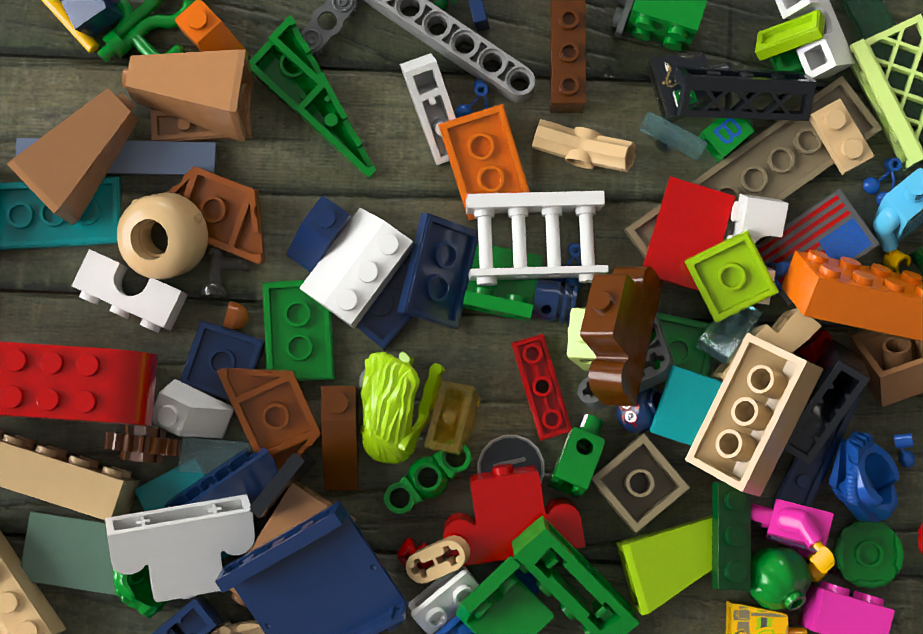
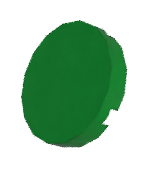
(868, 554)

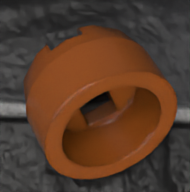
(236, 316)

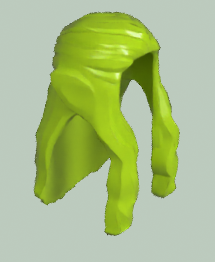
(389, 405)

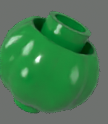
(779, 578)

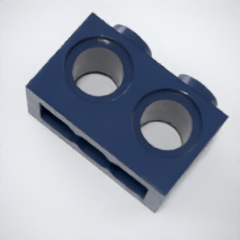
(194, 618)

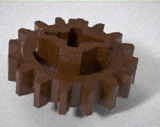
(143, 444)

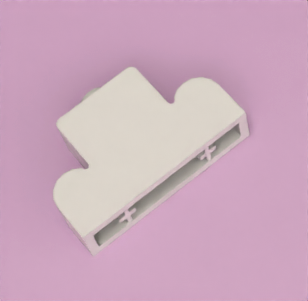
(181, 544)

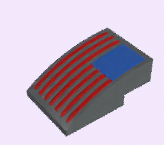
(826, 227)

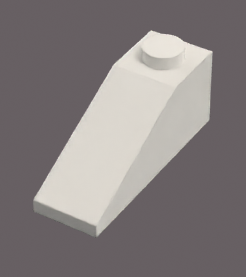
(430, 101)

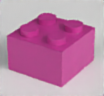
(833, 611)

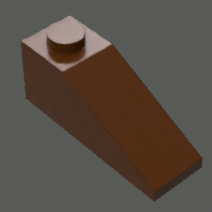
(340, 437)

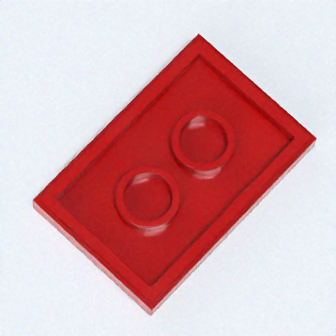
(686, 225)

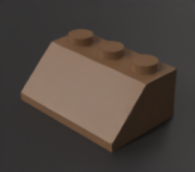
(892, 365)

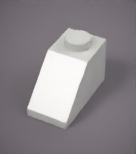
(191, 412)

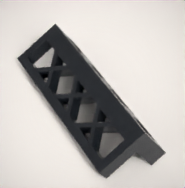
(744, 80)

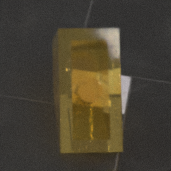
(452, 417)

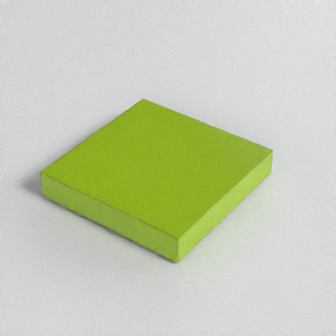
(731, 276)

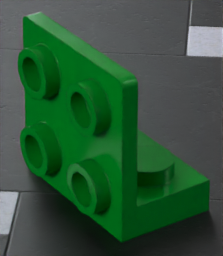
(507, 298)
(503, 605)

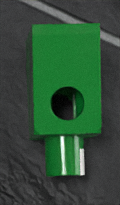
(573, 469)

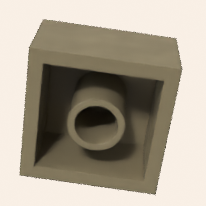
(638, 483)

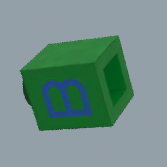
(726, 136)

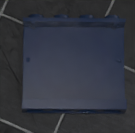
(317, 580)

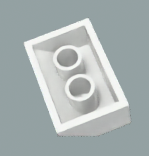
(357, 267)

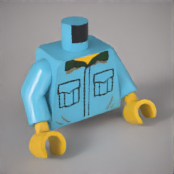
(899, 216)

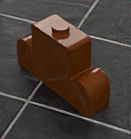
(619, 331)

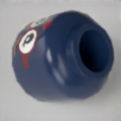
(640, 417)

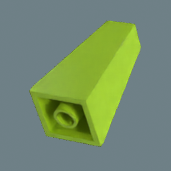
(665, 561)

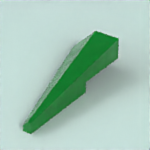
(295, 77)

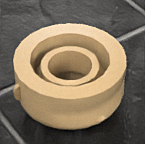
(185, 233)

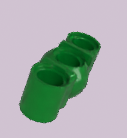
(416, 489)

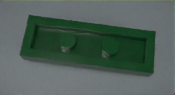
(731, 538)

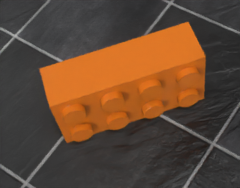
(856, 294)

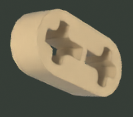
(441, 566)

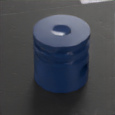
(553, 301)

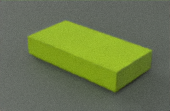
(790, 34)

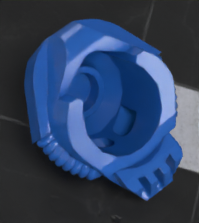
(865, 478)

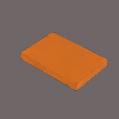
(483, 154)

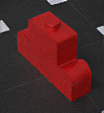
(504, 507)

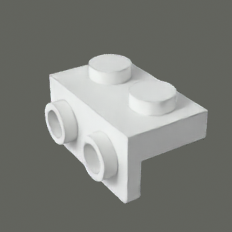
(441, 599)

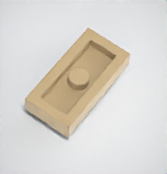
(841, 136)

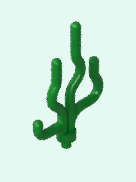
(135, 26)

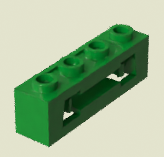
(536, 544)

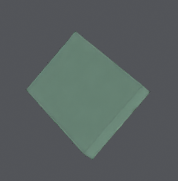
(68, 553)

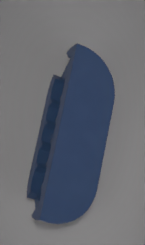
(237, 476)

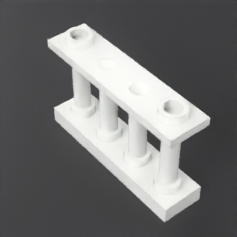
(518, 206)

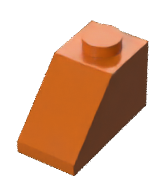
(206, 29)

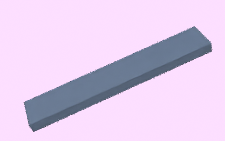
(155, 157)

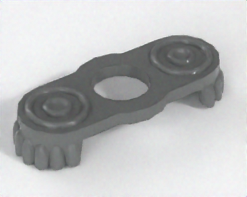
(317, 37)

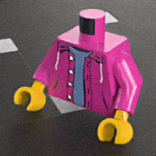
(800, 529)

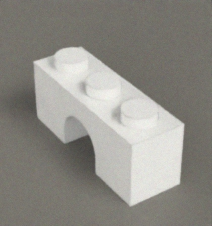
(824, 56)
(761, 218)
(102, 280)

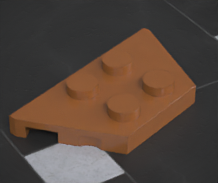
(229, 212)
(271, 410)

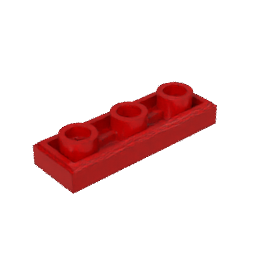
(548, 407)

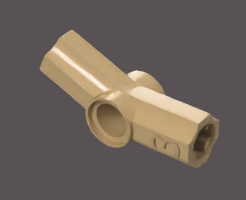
(584, 147)

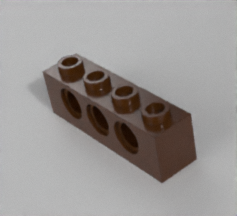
(567, 56)

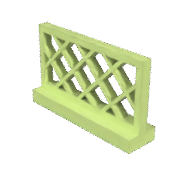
(883, 97)

